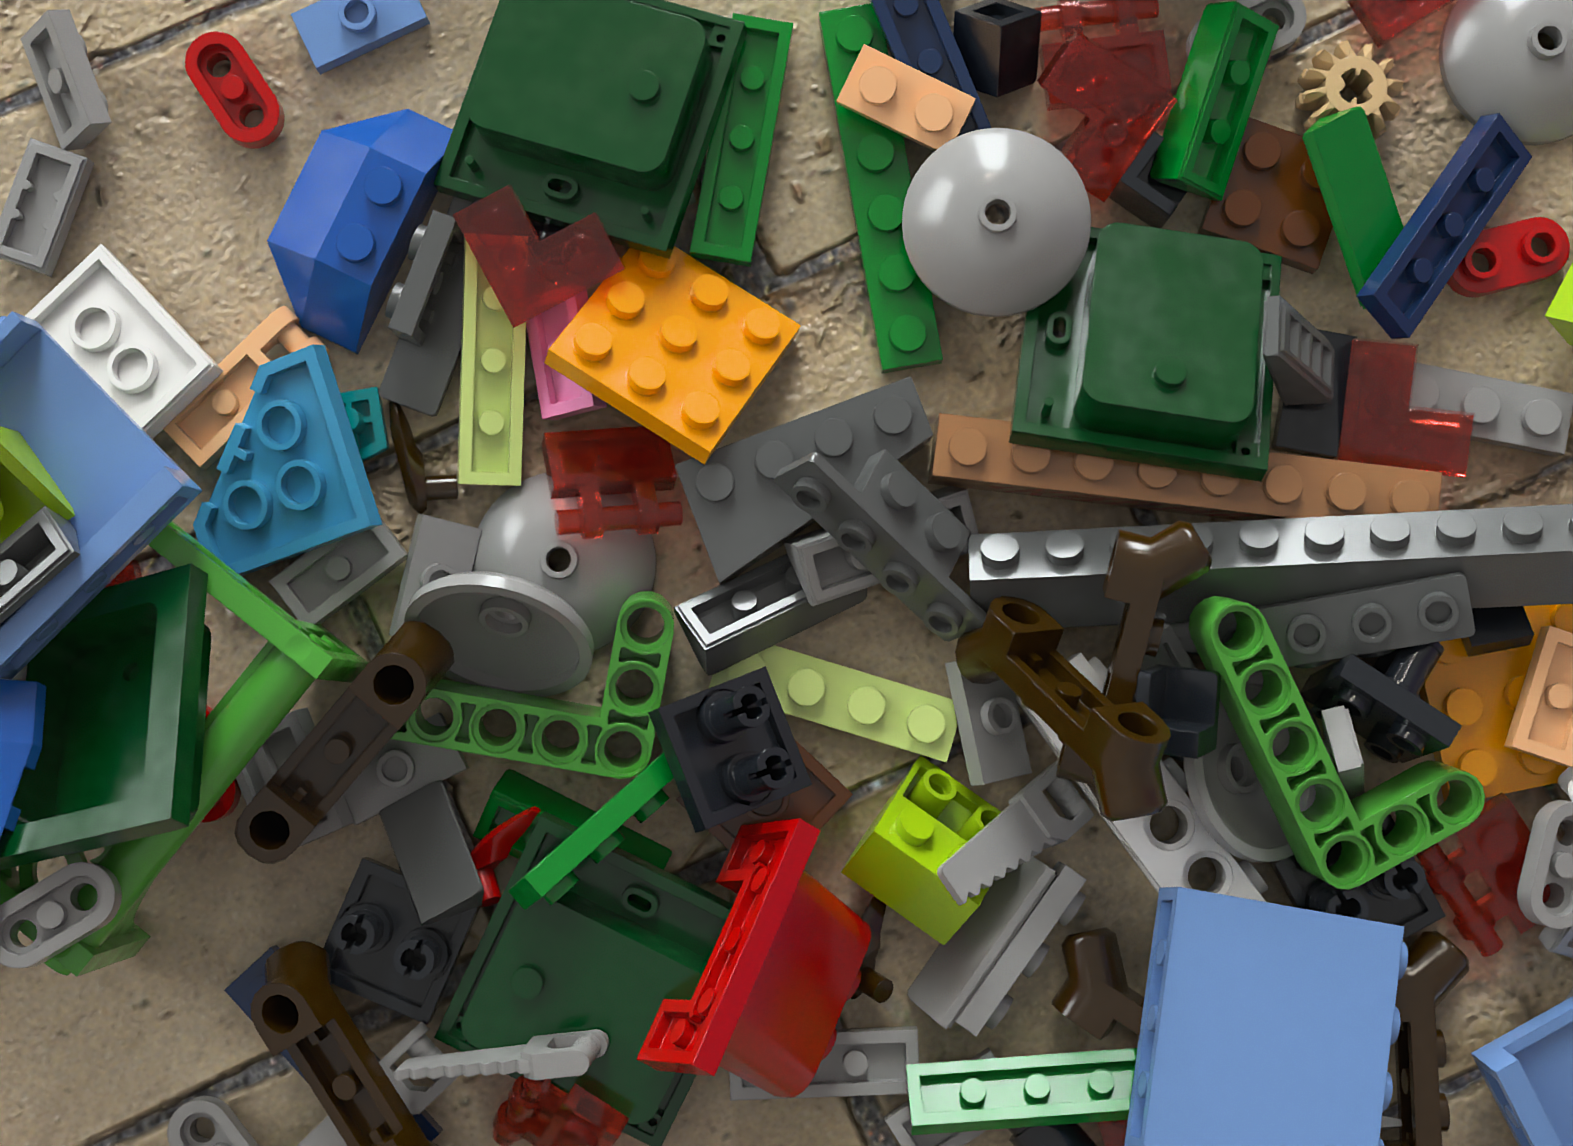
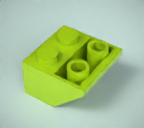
(911, 838)

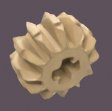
(1360, 73)

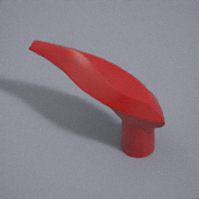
(495, 849)

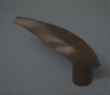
(411, 464)
(872, 982)

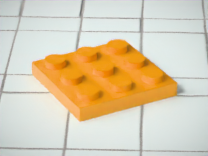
(673, 348)
(1482, 698)

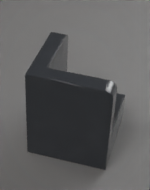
(999, 44)
(1141, 194)
(1187, 704)

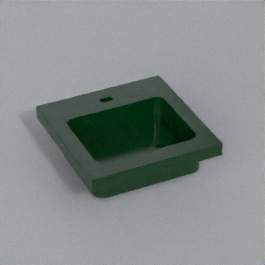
(598, 104)
(1153, 354)
(118, 721)
(588, 967)

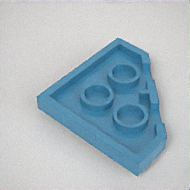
(288, 470)

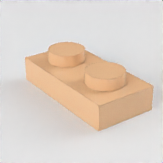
(905, 99)
(1545, 706)

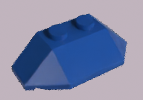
(355, 220)

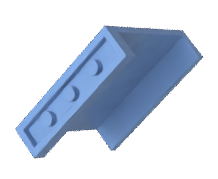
(102, 464)
(1264, 1025)

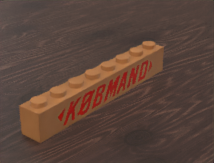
(979, 456)

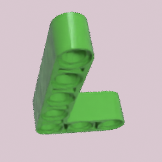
(535, 712)
(1307, 763)

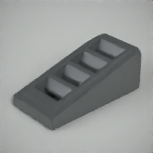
(1296, 355)

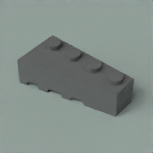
(735, 492)

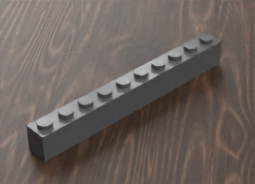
(1504, 552)

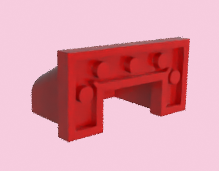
(774, 973)

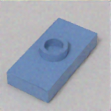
(350, 28)

